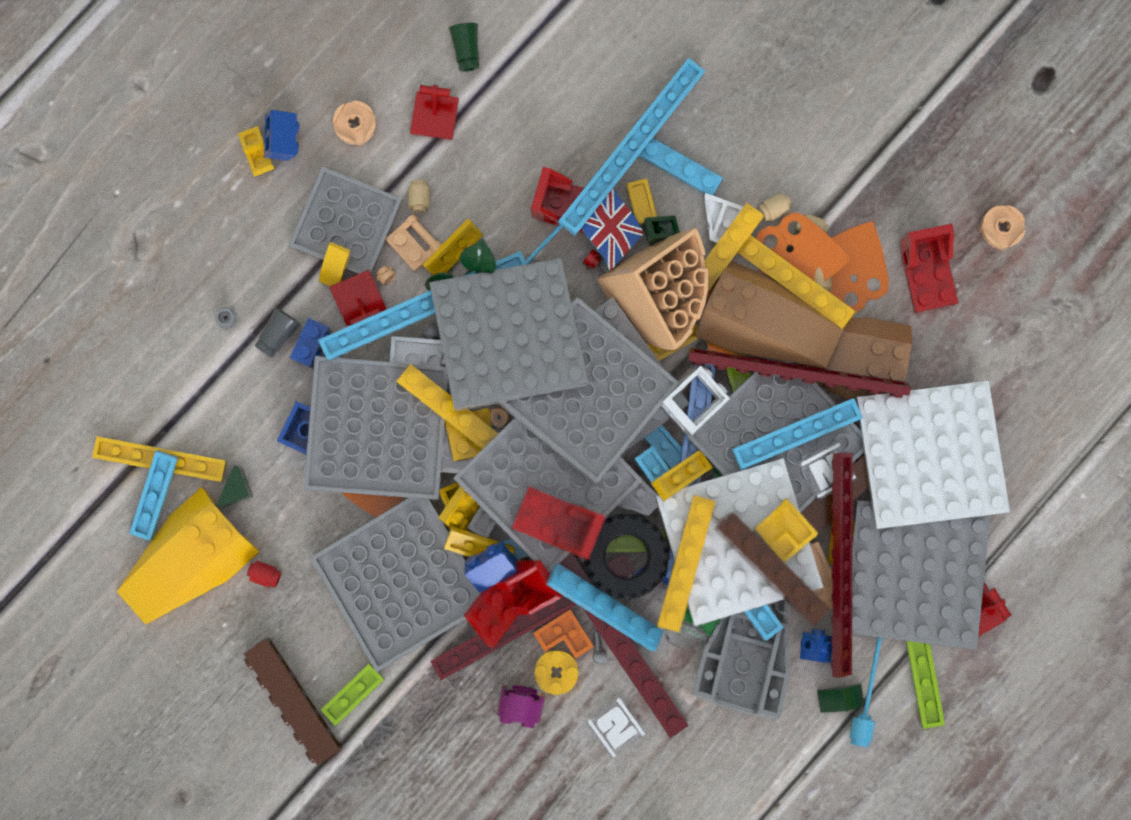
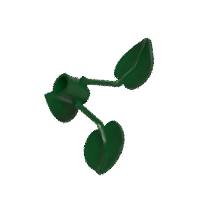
(474, 258)

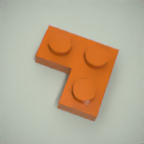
(564, 628)

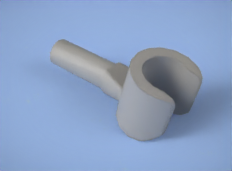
(599, 657)

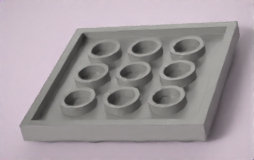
(347, 215)

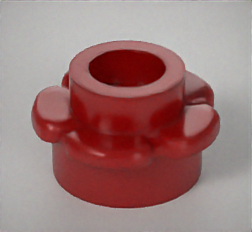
(592, 259)

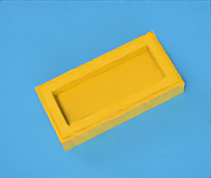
(641, 200)

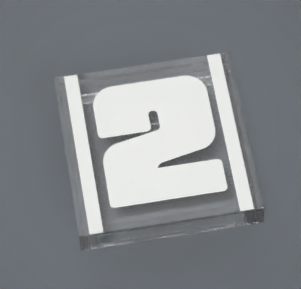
(819, 470)
(616, 727)

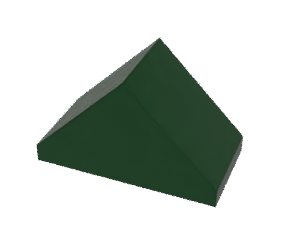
(660, 228)
(235, 489)
(840, 698)

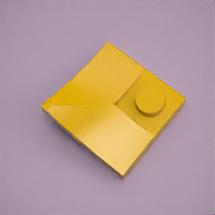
(460, 446)
(785, 530)

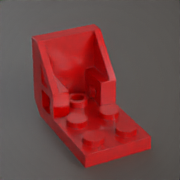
(553, 197)
(927, 267)
(558, 522)
(514, 596)

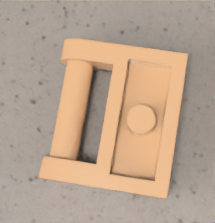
(407, 246)

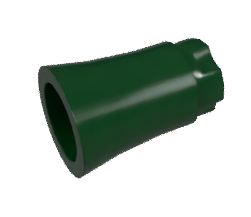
(466, 45)

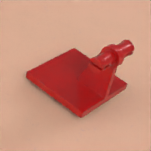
(434, 112)
(357, 298)
(992, 610)

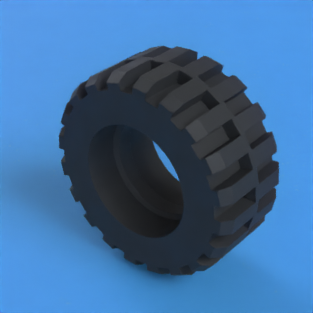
(656, 557)

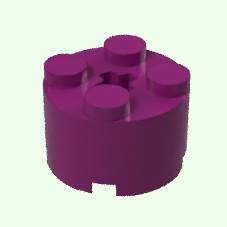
(520, 705)

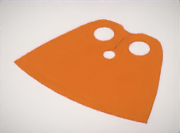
(811, 247)
(866, 262)

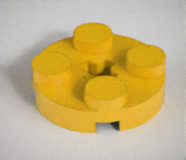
(556, 659)

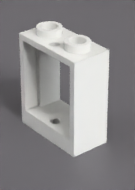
(679, 416)

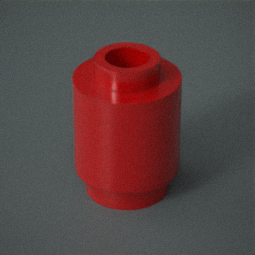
(264, 574)

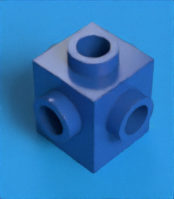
(816, 646)

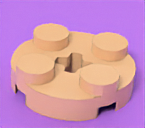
(351, 111)
(1015, 226)

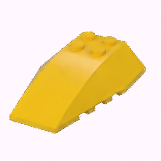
(186, 559)

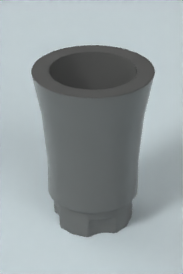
(276, 332)

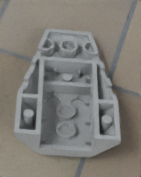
(743, 669)

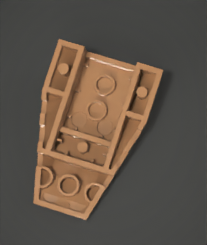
(766, 320)
(873, 350)

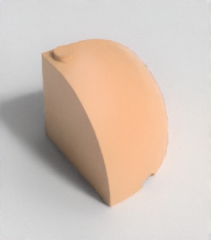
(662, 288)

